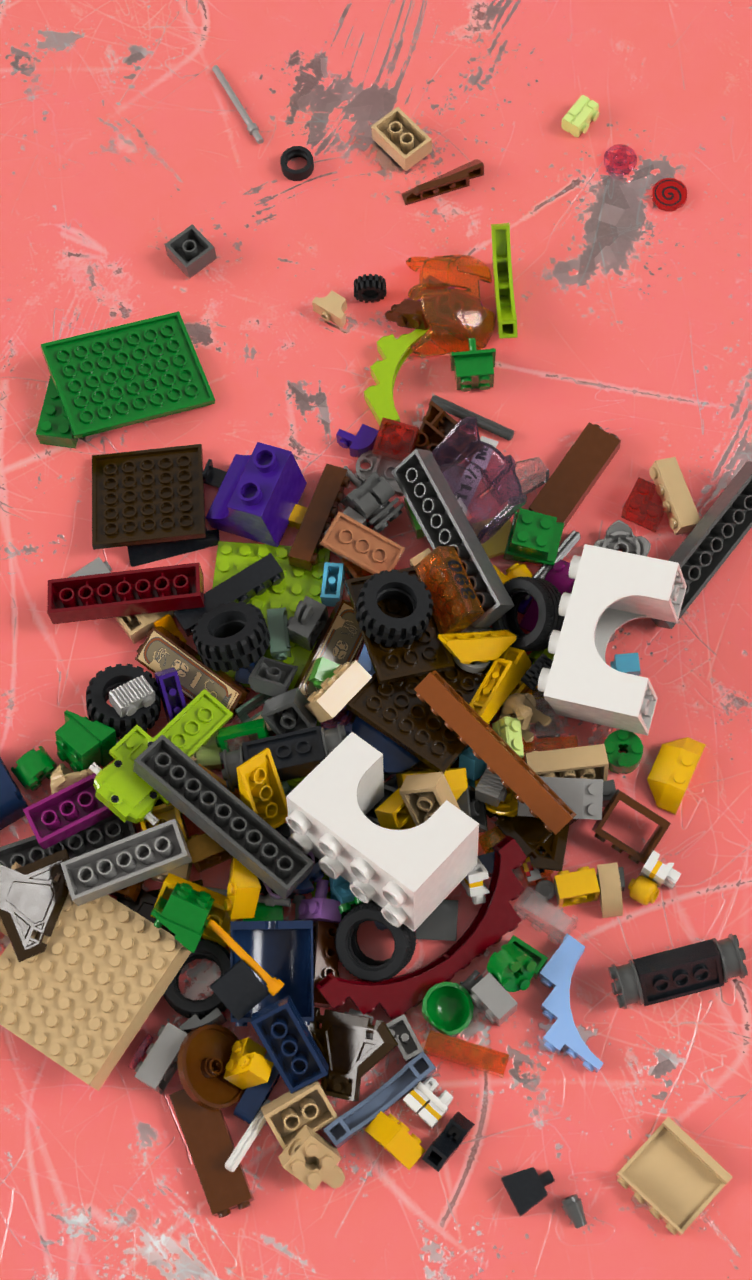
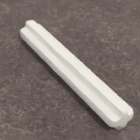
(246, 1140)

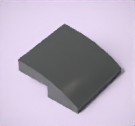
(440, 923)
(194, 1022)

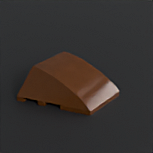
(434, 427)

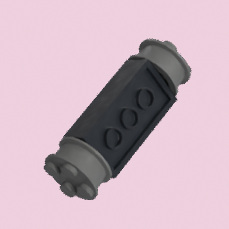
(293, 752)
(678, 972)

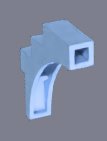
(557, 1005)

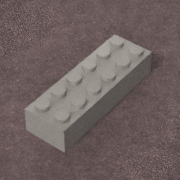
(126, 862)

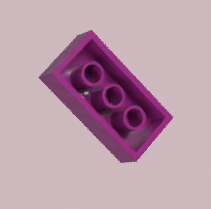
(66, 812)

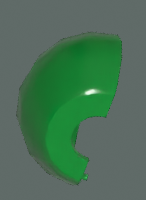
(448, 1008)

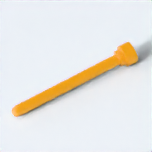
(273, 984)

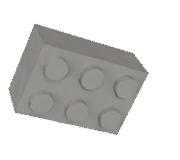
(161, 1058)

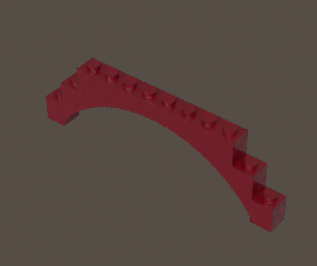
(491, 923)

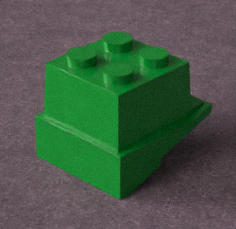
(473, 367)
(533, 538)
(84, 742)
(184, 914)

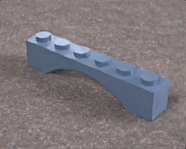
(382, 1099)

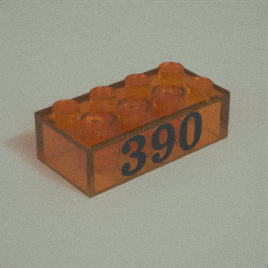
(450, 588)

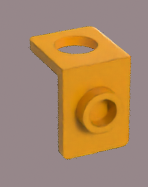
(169, 624)

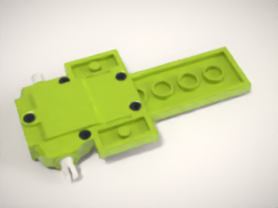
(128, 793)

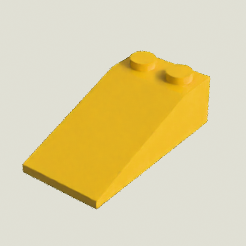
(262, 788)
(242, 892)

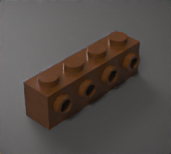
(324, 956)

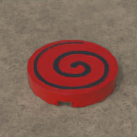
(669, 194)

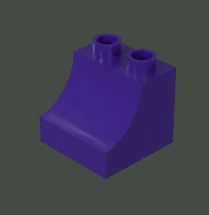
(258, 495)

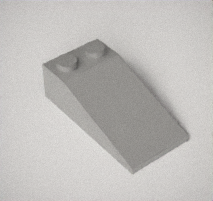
(580, 794)

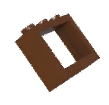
(618, 845)

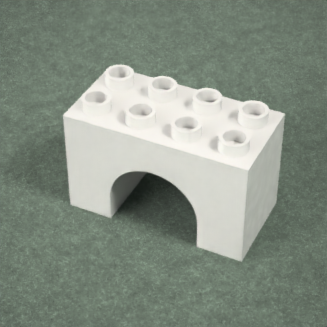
(606, 594)
(397, 869)

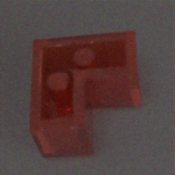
(640, 508)

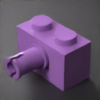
(320, 907)

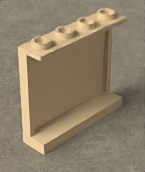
(673, 1176)

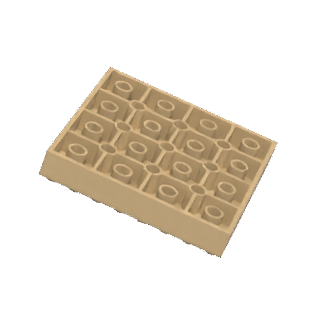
(89, 985)

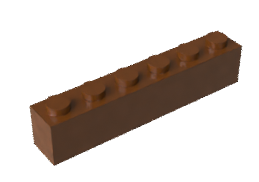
(318, 517)

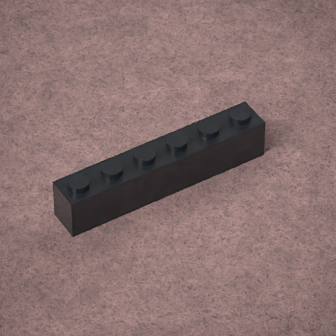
(240, 587)

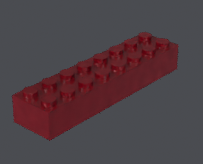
(125, 593)

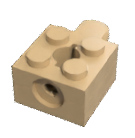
(312, 1160)

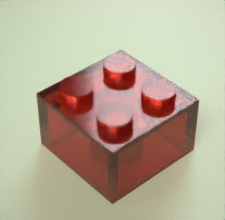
(395, 440)

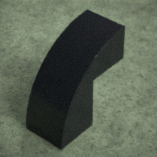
(448, 1141)

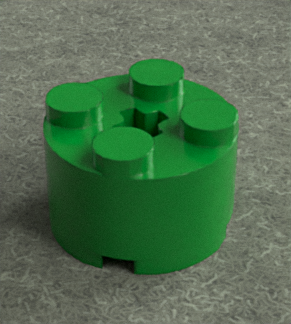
(625, 741)
(34, 768)
(512, 968)

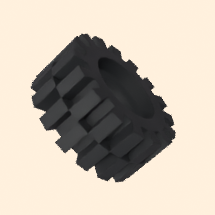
(370, 288)
(532, 675)

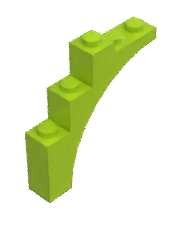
(503, 281)
(384, 372)

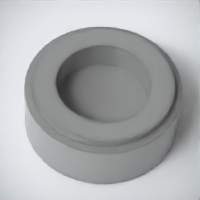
(546, 888)

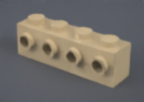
(674, 495)

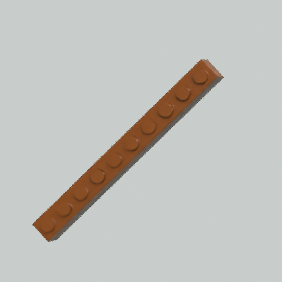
(494, 752)

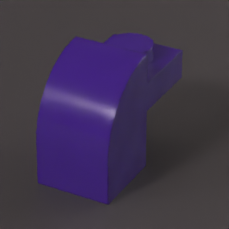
(358, 444)

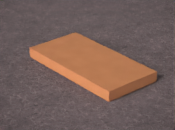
(361, 545)

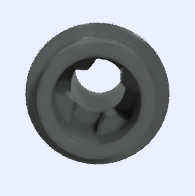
(574, 1209)

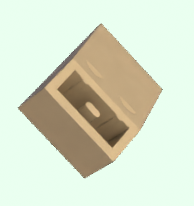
(138, 625)

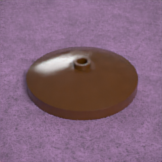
(203, 1067)

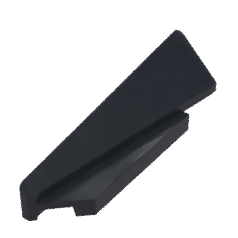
(153, 552)

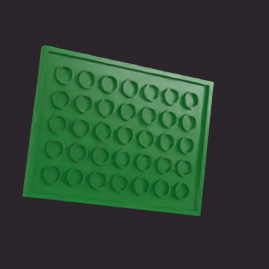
(127, 374)

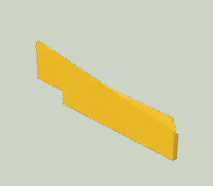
(500, 682)

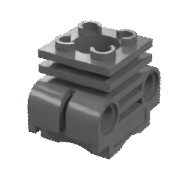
(372, 502)

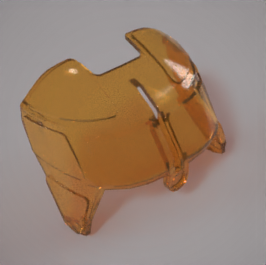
(451, 313)

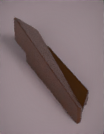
(448, 182)

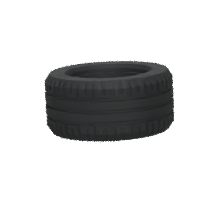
(548, 603)
(356, 961)
(186, 1007)

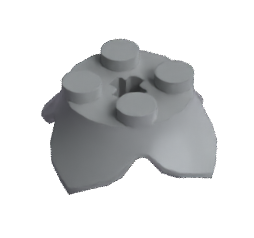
(620, 536)

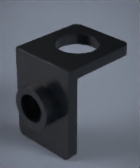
(213, 476)

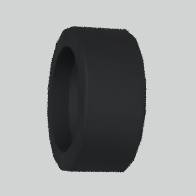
(292, 152)

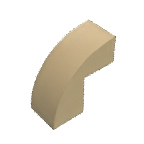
(610, 890)

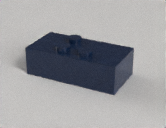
(289, 1044)

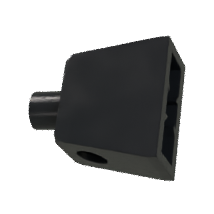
(527, 1188)

